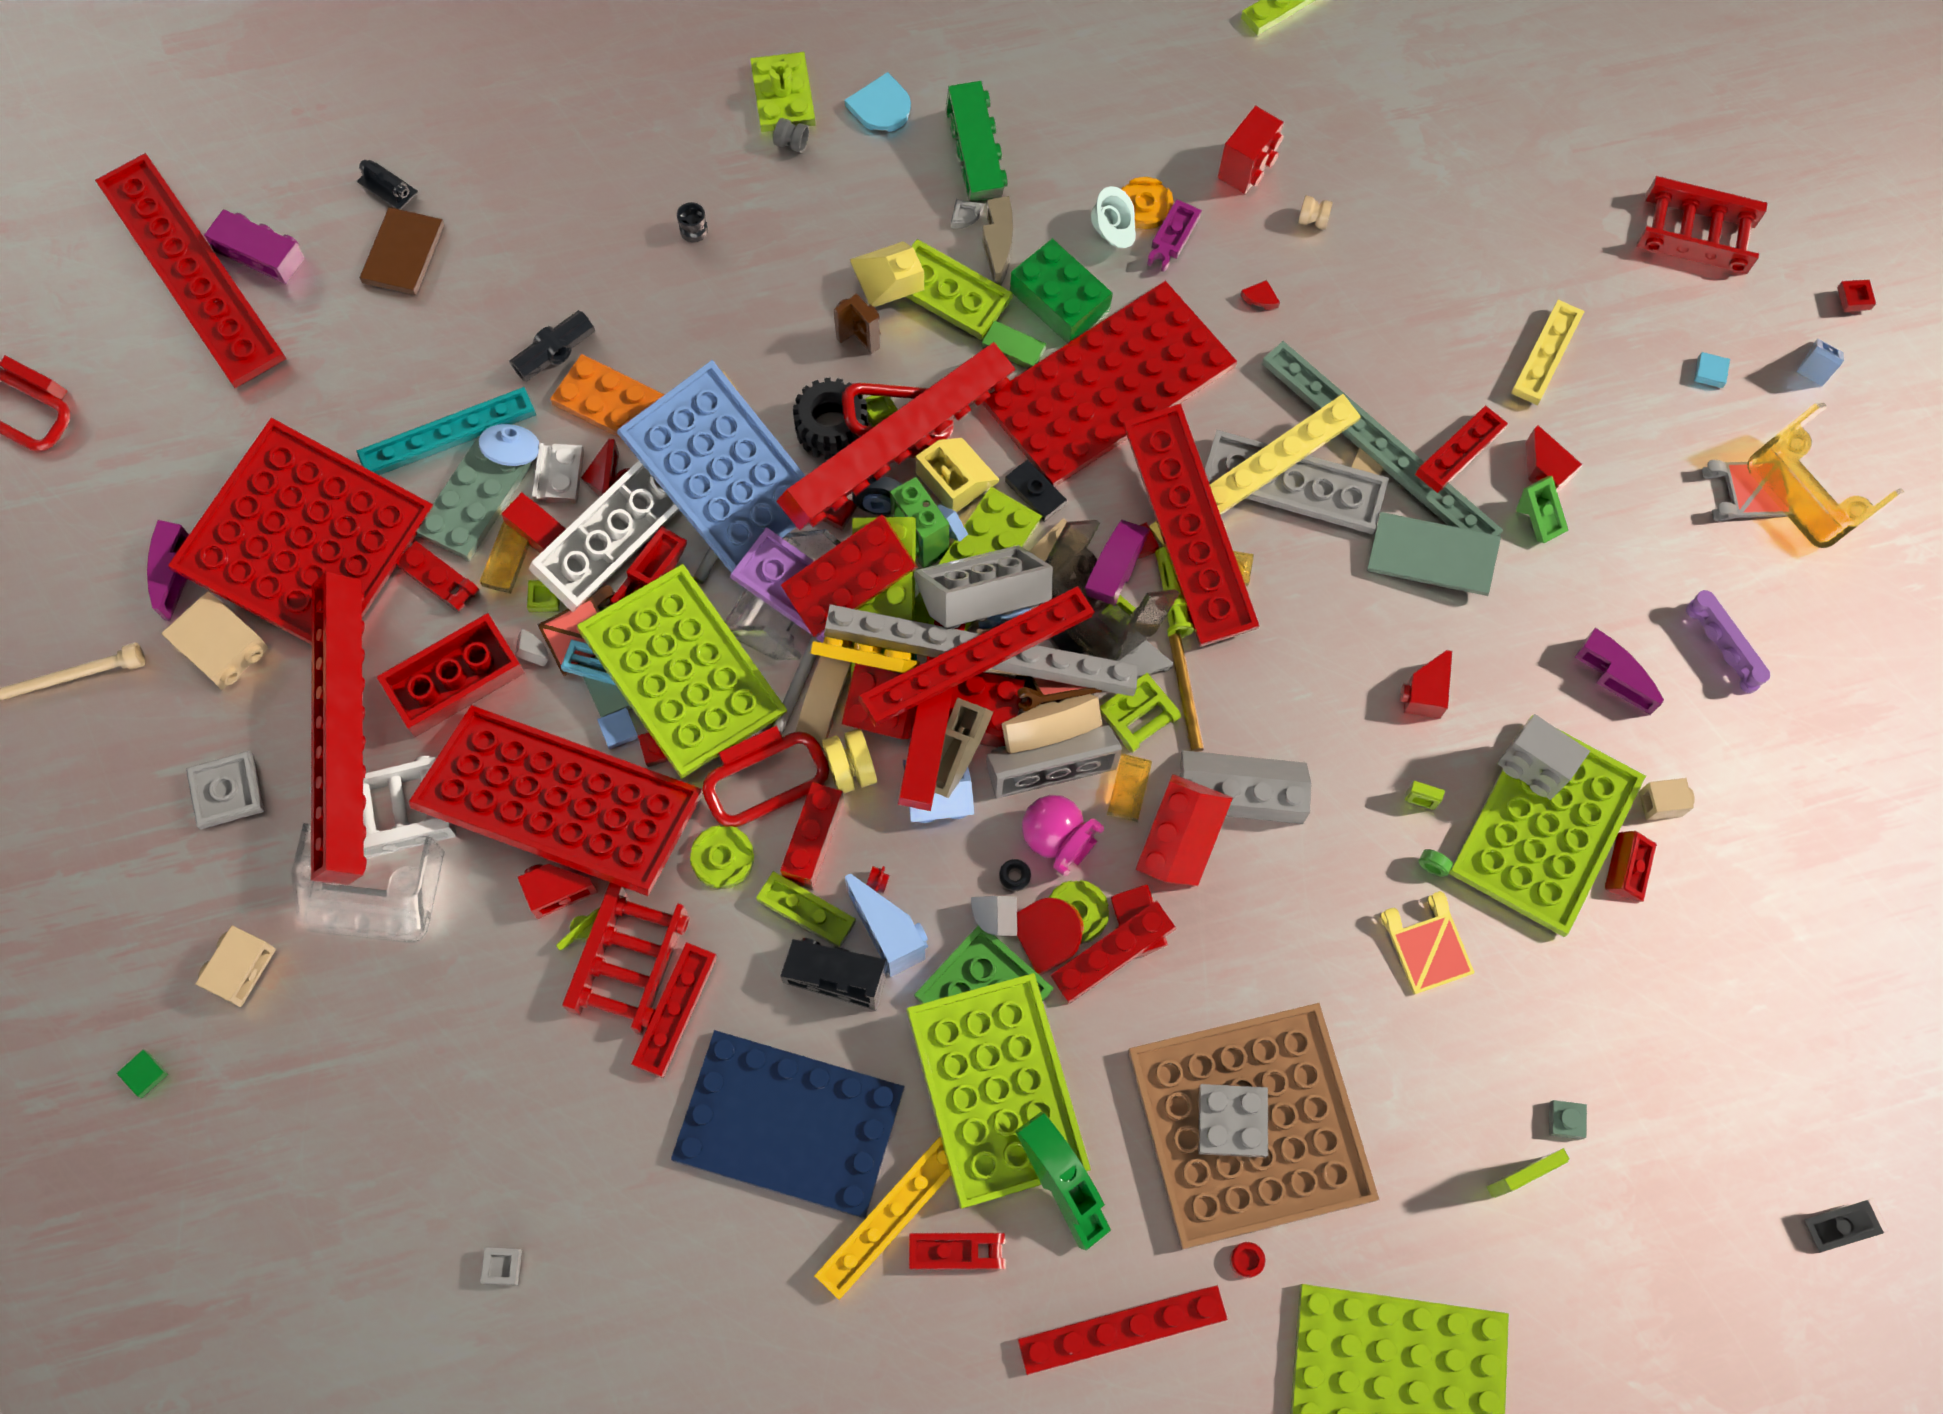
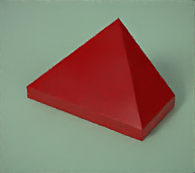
(603, 469)

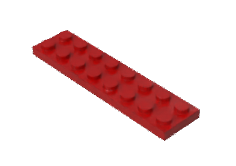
(1191, 525)

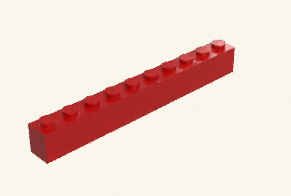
(895, 436)
(337, 731)

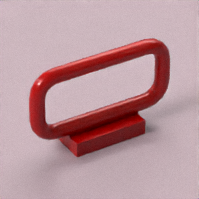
(41, 389)
(887, 391)
(751, 752)

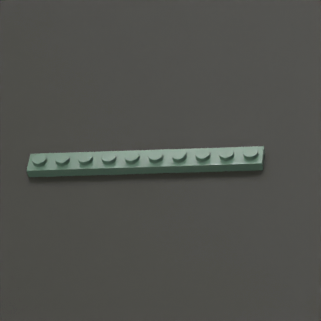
(1377, 442)

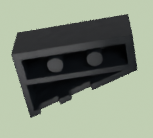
(835, 972)

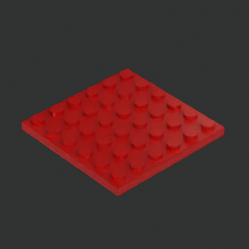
(289, 520)

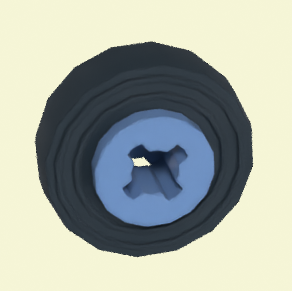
(877, 496)

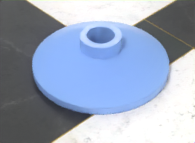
(509, 445)

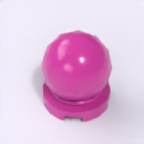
(1056, 830)

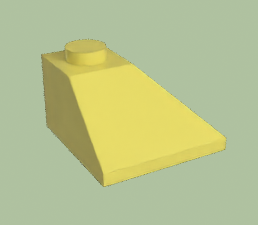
(889, 273)

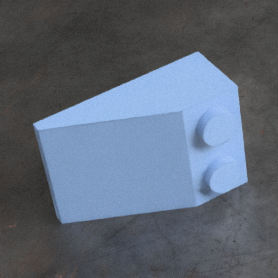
(888, 927)

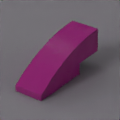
(1116, 562)
(164, 584)
(1619, 671)

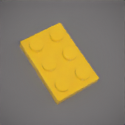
(864, 654)

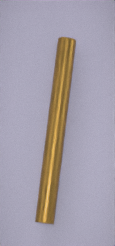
(1186, 693)

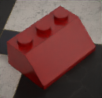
(1184, 832)

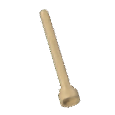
(129, 657)

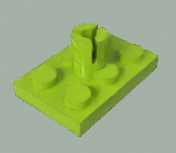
(782, 90)

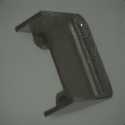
(1110, 630)

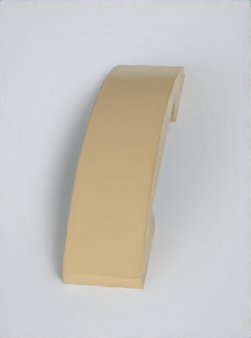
(823, 697)

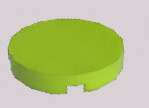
(722, 857)
(1090, 904)

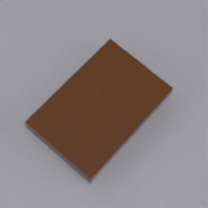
(402, 251)

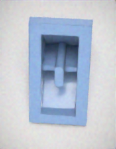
(1821, 362)

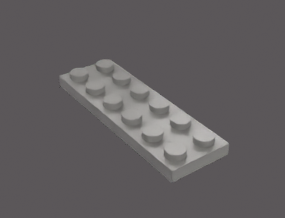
(1308, 487)

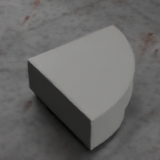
(965, 213)
(531, 648)

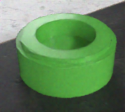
(1435, 862)

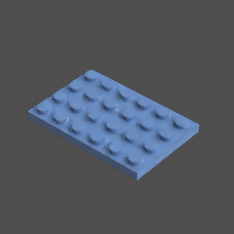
(715, 462)

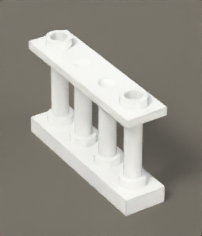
(404, 834)

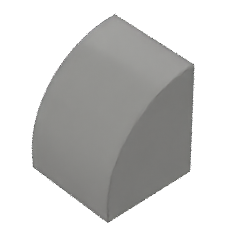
(996, 914)

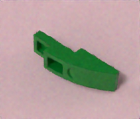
(1065, 1178)

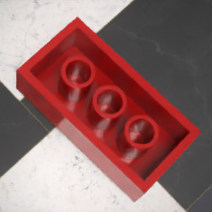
(450, 675)

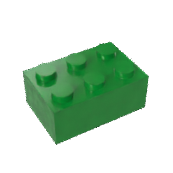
(1060, 291)

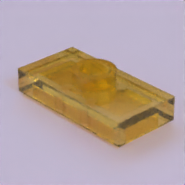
(1129, 787)

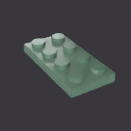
(470, 503)

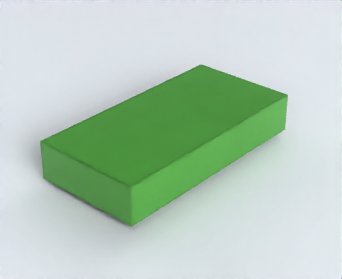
(1015, 345)

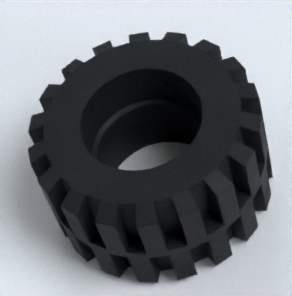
(816, 401)

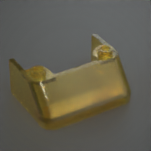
(1798, 492)

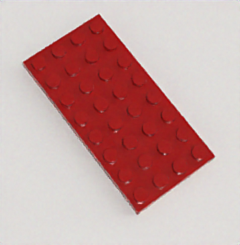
(1125, 367)
(557, 799)

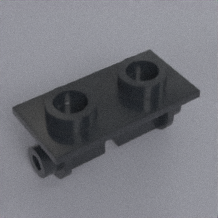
(385, 184)

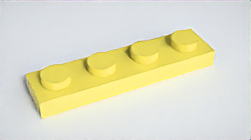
(1547, 352)

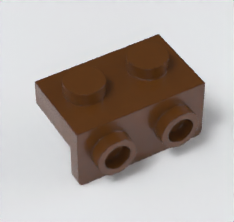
(858, 319)

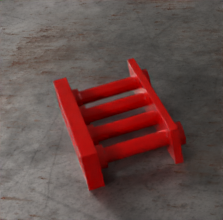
(1708, 203)
(605, 934)

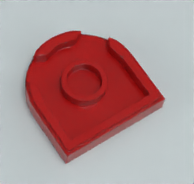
(1049, 932)

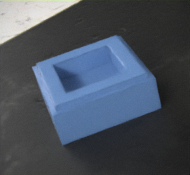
(617, 728)

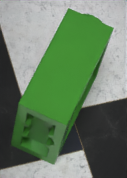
(931, 525)

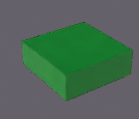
(142, 1073)

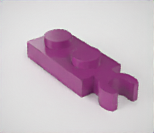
(1174, 233)

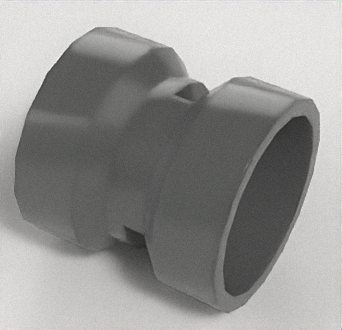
(790, 135)

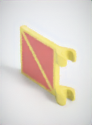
(1430, 949)

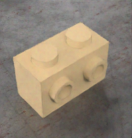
(235, 966)

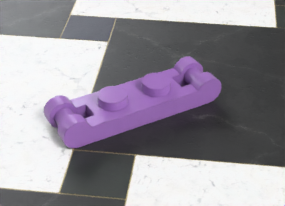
(1730, 640)

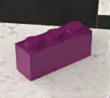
(254, 246)

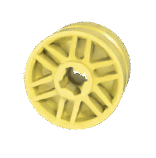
(849, 762)

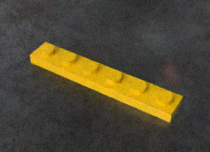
(885, 1221)

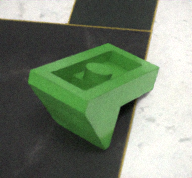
(1544, 508)

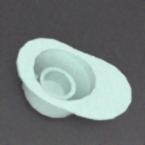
(1114, 217)

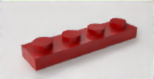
(1461, 449)
(1113, 952)
(674, 1010)

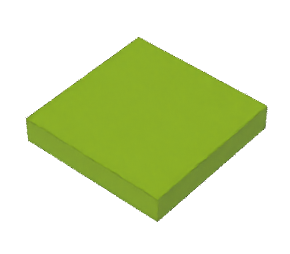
(1528, 1173)

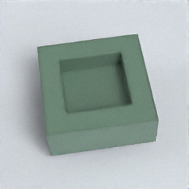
(1568, 1119)

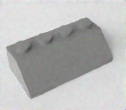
(984, 586)
(1053, 764)
(1258, 785)

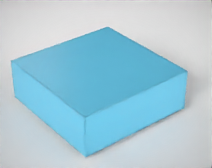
(1712, 370)

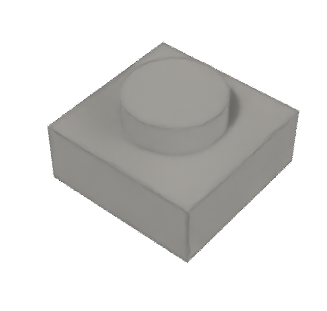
(501, 1266)

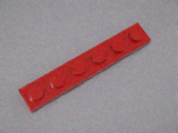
(1122, 1329)

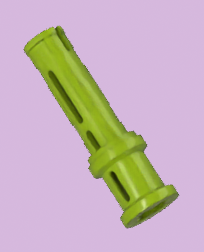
(1178, 615)

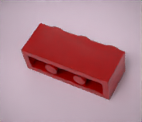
(812, 835)

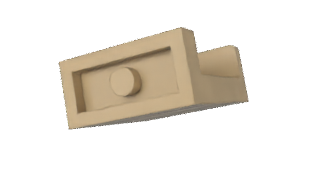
(215, 640)

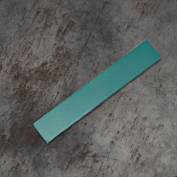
(446, 432)

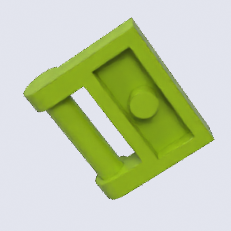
(1125, 710)

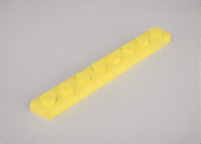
(1279, 455)

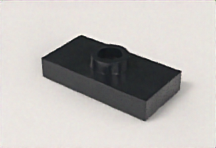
(1035, 490)

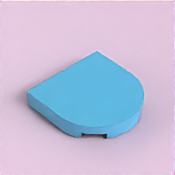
(881, 104)

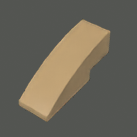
(1052, 723)

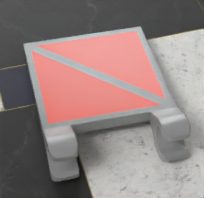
(1746, 495)

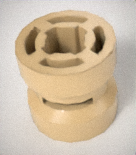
(1315, 212)

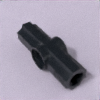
(552, 345)

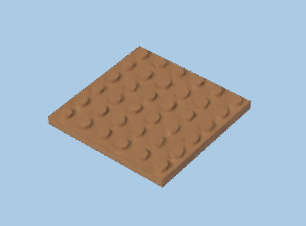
(1313, 1137)

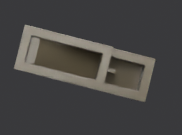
(998, 237)
(961, 741)

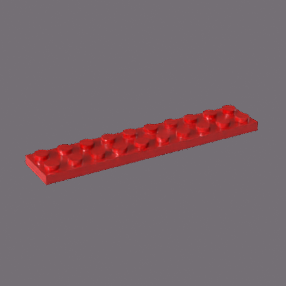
(191, 270)

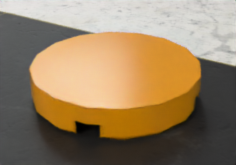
(1150, 201)

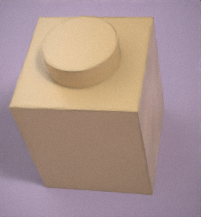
(1666, 799)

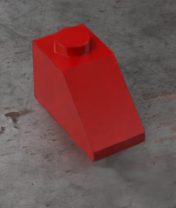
(1549, 458)
(1429, 688)
(553, 888)

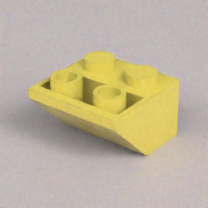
(954, 472)

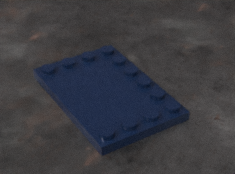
(788, 1124)

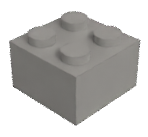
(1543, 757)

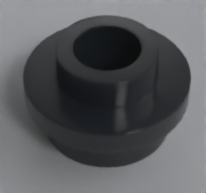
(1018, 866)

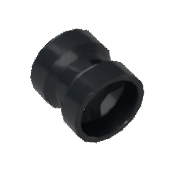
(692, 222)

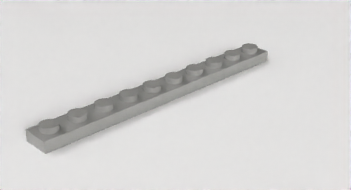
(935, 640)

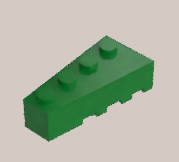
(975, 143)

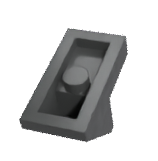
(1846, 1225)

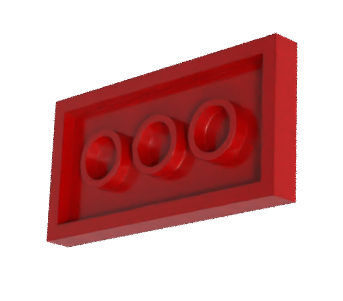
(849, 573)

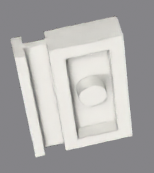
(558, 473)

